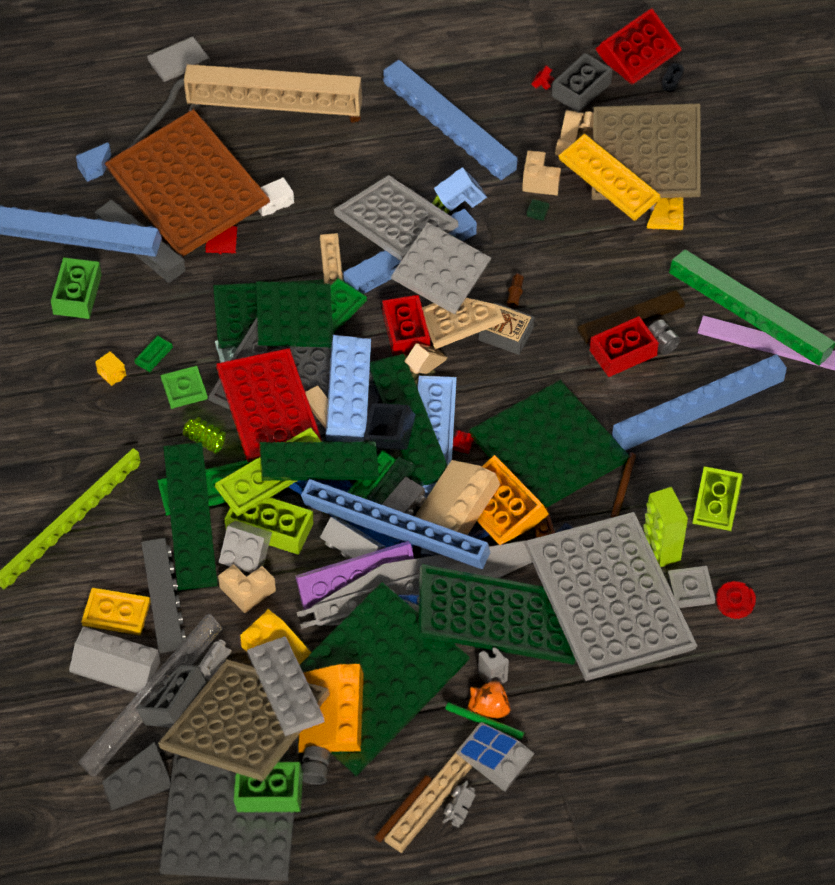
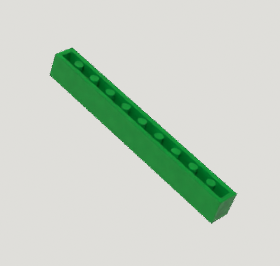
(752, 307)

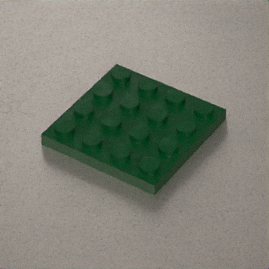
(294, 314)

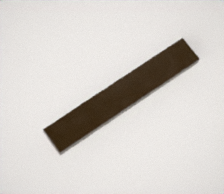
(645, 310)

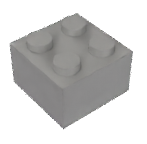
(245, 546)

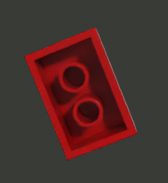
(405, 324)
(623, 346)

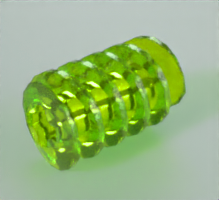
(200, 432)

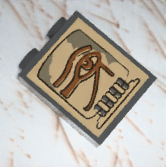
(512, 333)

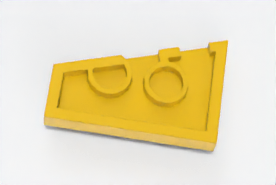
(667, 214)

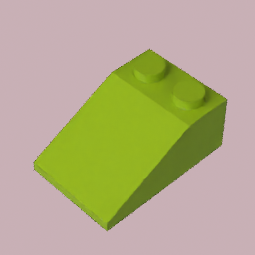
(717, 498)

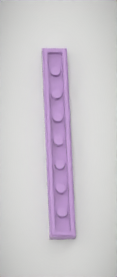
(754, 339)

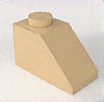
(424, 358)

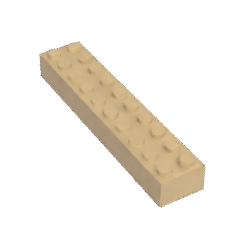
(273, 90)

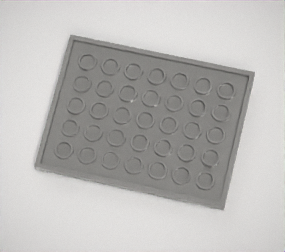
(610, 596)

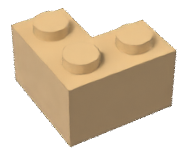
(538, 177)
(249, 590)

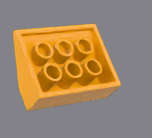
(511, 508)
(340, 710)

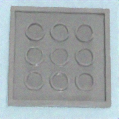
(441, 268)

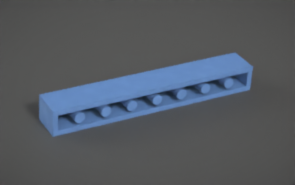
(380, 268)

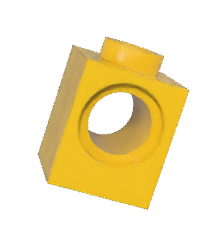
(110, 368)

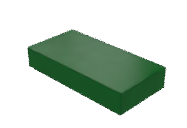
(153, 353)

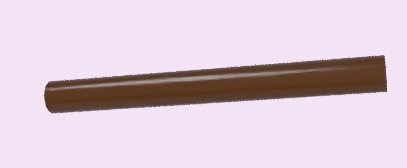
(623, 485)
(403, 808)

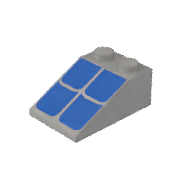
(495, 755)

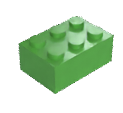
(76, 288)
(277, 793)

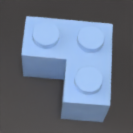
(460, 188)

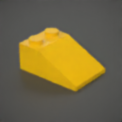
(269, 628)

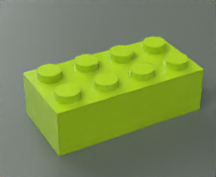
(286, 522)
(665, 526)

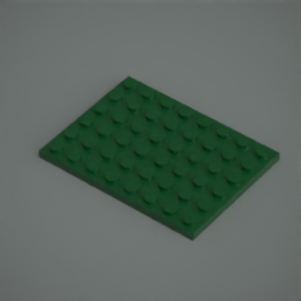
(396, 664)

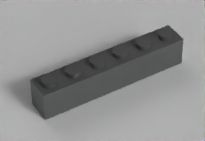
(166, 263)
(162, 595)

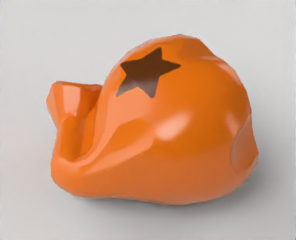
(489, 700)

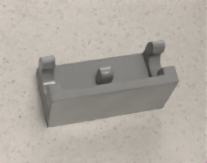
(493, 668)

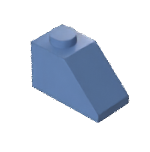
(93, 161)

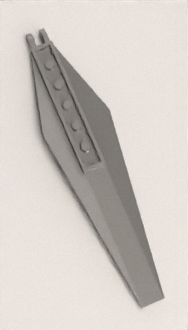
(404, 578)

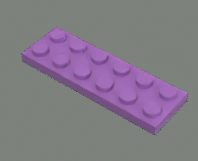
(327, 580)

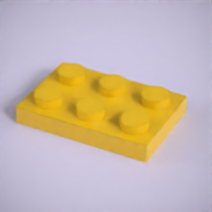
(116, 611)

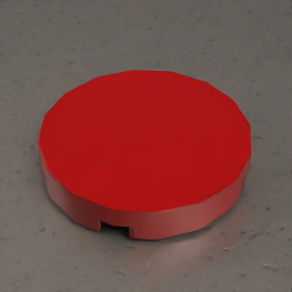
(735, 600)

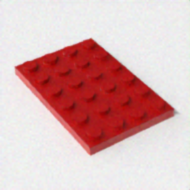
(266, 399)

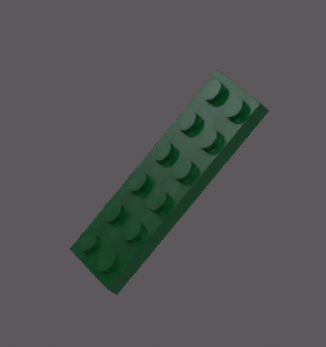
(318, 461)

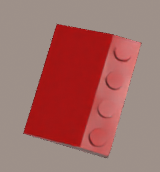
(639, 47)

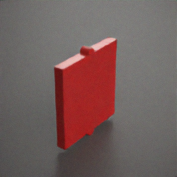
(224, 242)

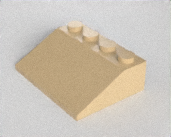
(459, 496)

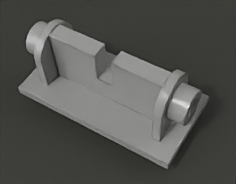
(214, 659)
(454, 810)

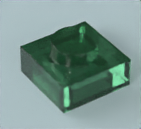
(538, 209)

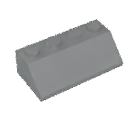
(113, 660)

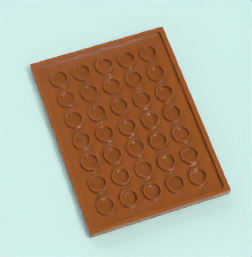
(187, 183)

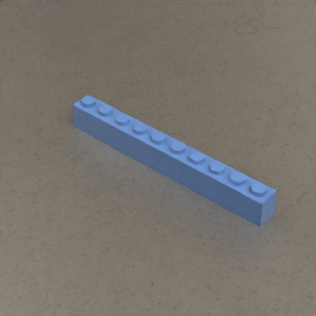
(450, 120)
(79, 231)
(699, 402)
(396, 524)

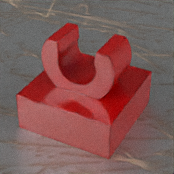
(542, 78)
(462, 442)

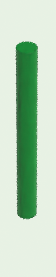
(490, 722)

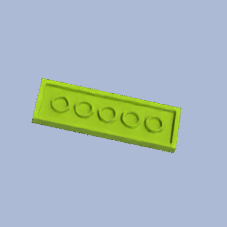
(245, 487)

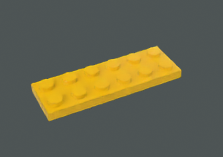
(609, 177)

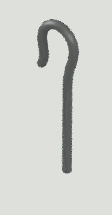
(162, 112)

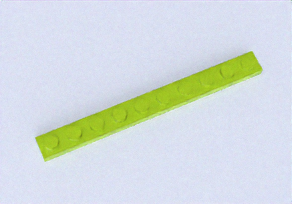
(68, 518)

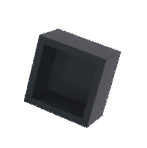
(389, 426)

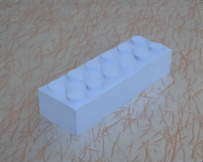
(348, 389)

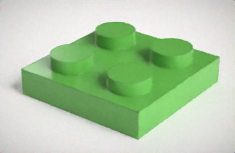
(184, 387)

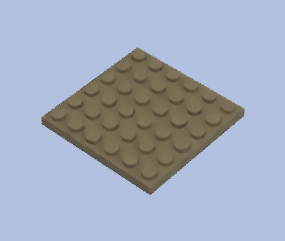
(655, 144)
(233, 724)

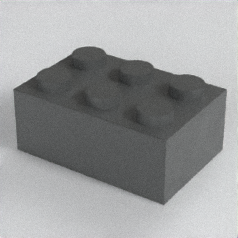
(581, 82)

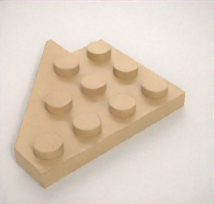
(470, 319)

